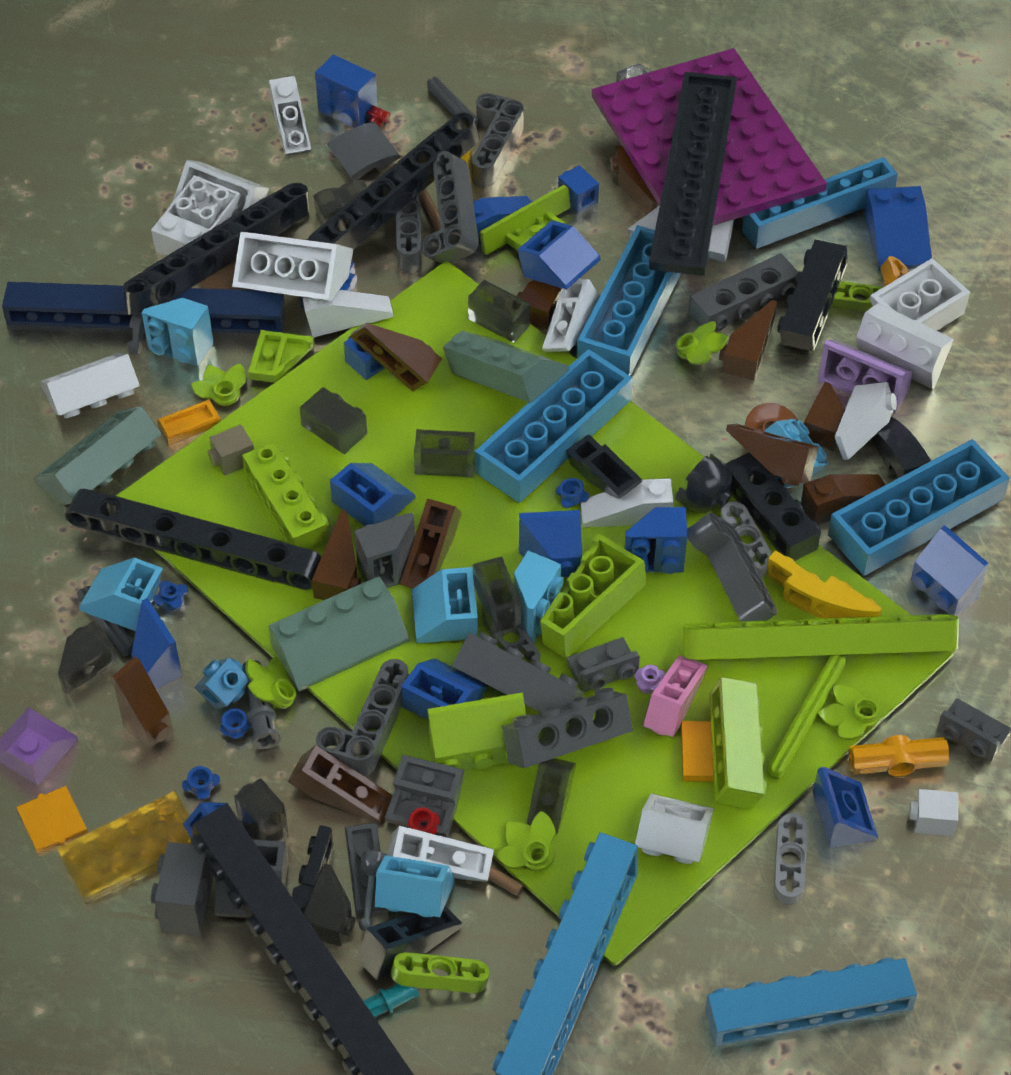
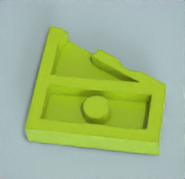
(277, 354)

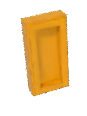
(188, 422)
(697, 751)

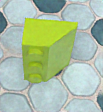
(471, 732)

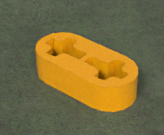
(892, 270)

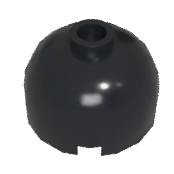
(706, 486)

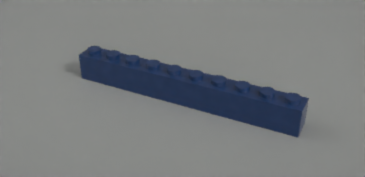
(105, 307)

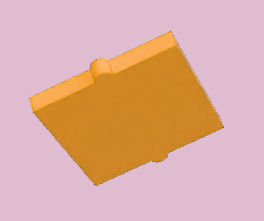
(51, 819)

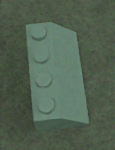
(502, 365)
(99, 454)
(338, 633)

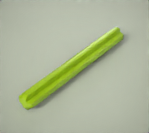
(806, 716)

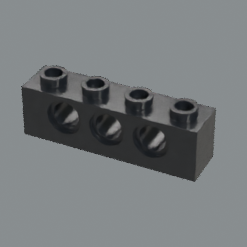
(773, 508)

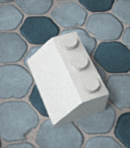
(249, 191)
(925, 295)
(904, 343)
(90, 385)

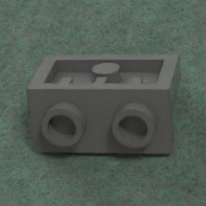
(603, 664)
(973, 729)

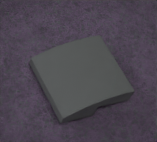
(363, 150)
(425, 785)

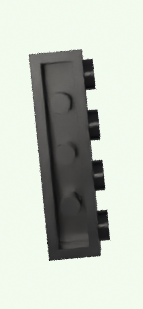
(813, 295)

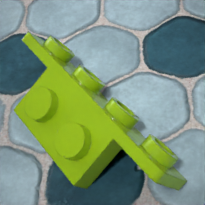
(525, 222)

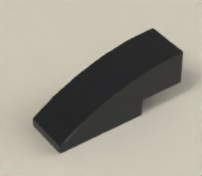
(899, 448)
(602, 467)

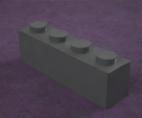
(513, 675)

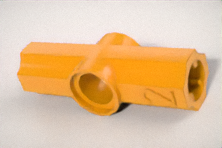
(898, 755)

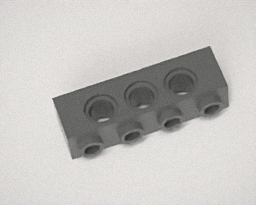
(743, 293)
(610, 721)

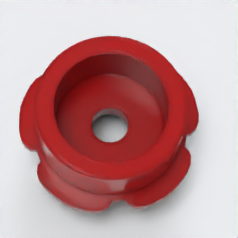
(378, 115)
(424, 814)

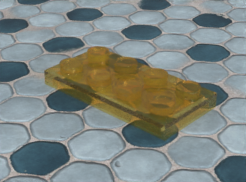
(124, 847)

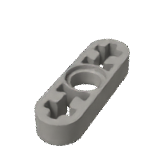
(748, 527)
(783, 869)

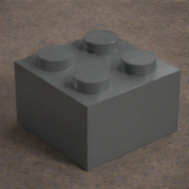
(182, 890)

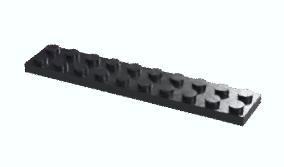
(693, 174)

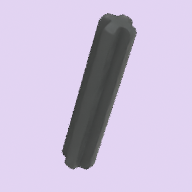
(448, 98)
(114, 632)

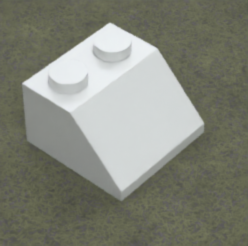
(673, 828)

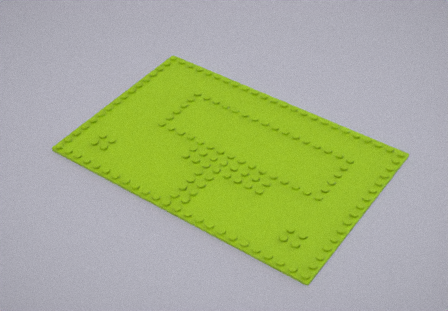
(612, 775)

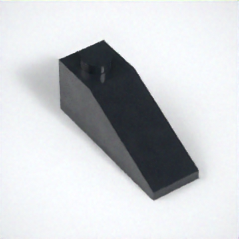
(403, 934)

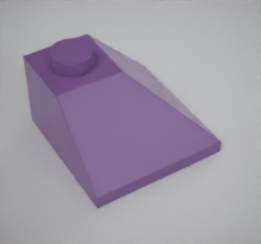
(34, 745)

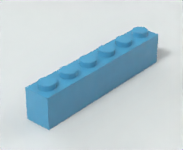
(843, 195)
(810, 1001)

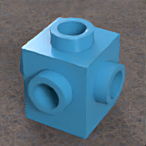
(223, 682)

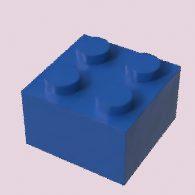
(345, 91)

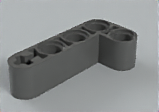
(504, 123)
(456, 211)
(409, 236)
(733, 566)
(372, 716)

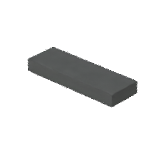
(361, 839)

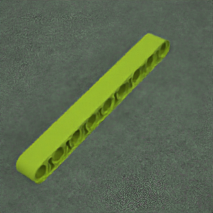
(821, 636)

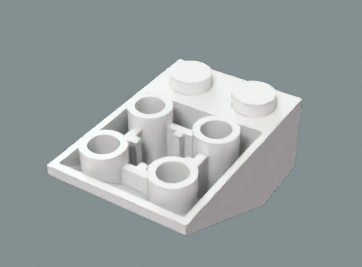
(192, 214)

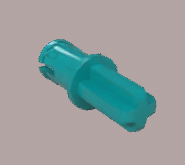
(390, 998)

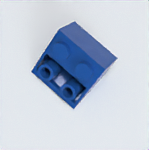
(557, 255)
(368, 493)
(660, 539)
(438, 685)

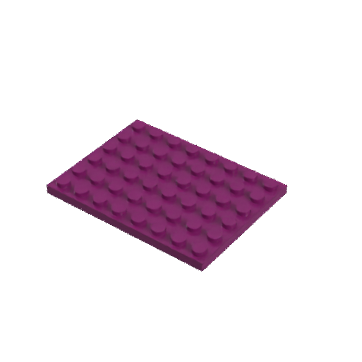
(762, 156)

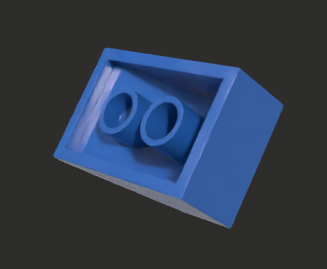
(898, 225)

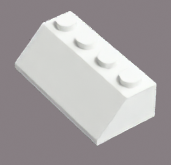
(291, 266)

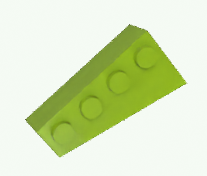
(592, 595)

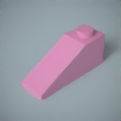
(674, 696)

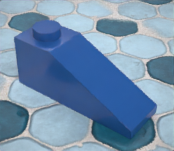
(496, 208)

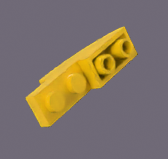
(817, 597)

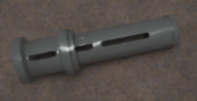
(262, 720)

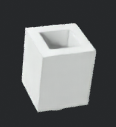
(934, 812)

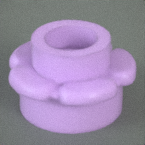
(645, 684)

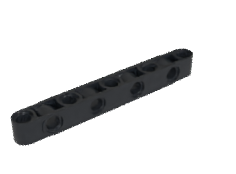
(397, 185)
(214, 249)
(193, 538)

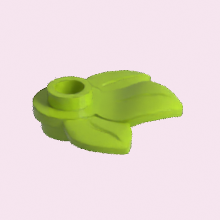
(700, 344)
(220, 385)
(270, 683)
(847, 712)
(527, 841)

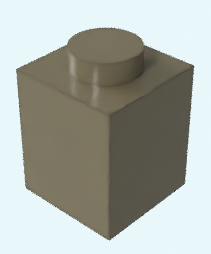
(228, 449)

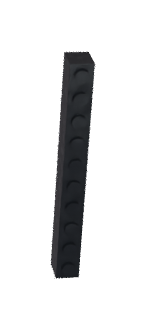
(295, 946)

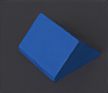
(843, 809)

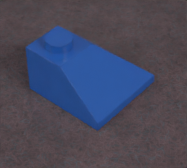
(553, 536)
(155, 647)

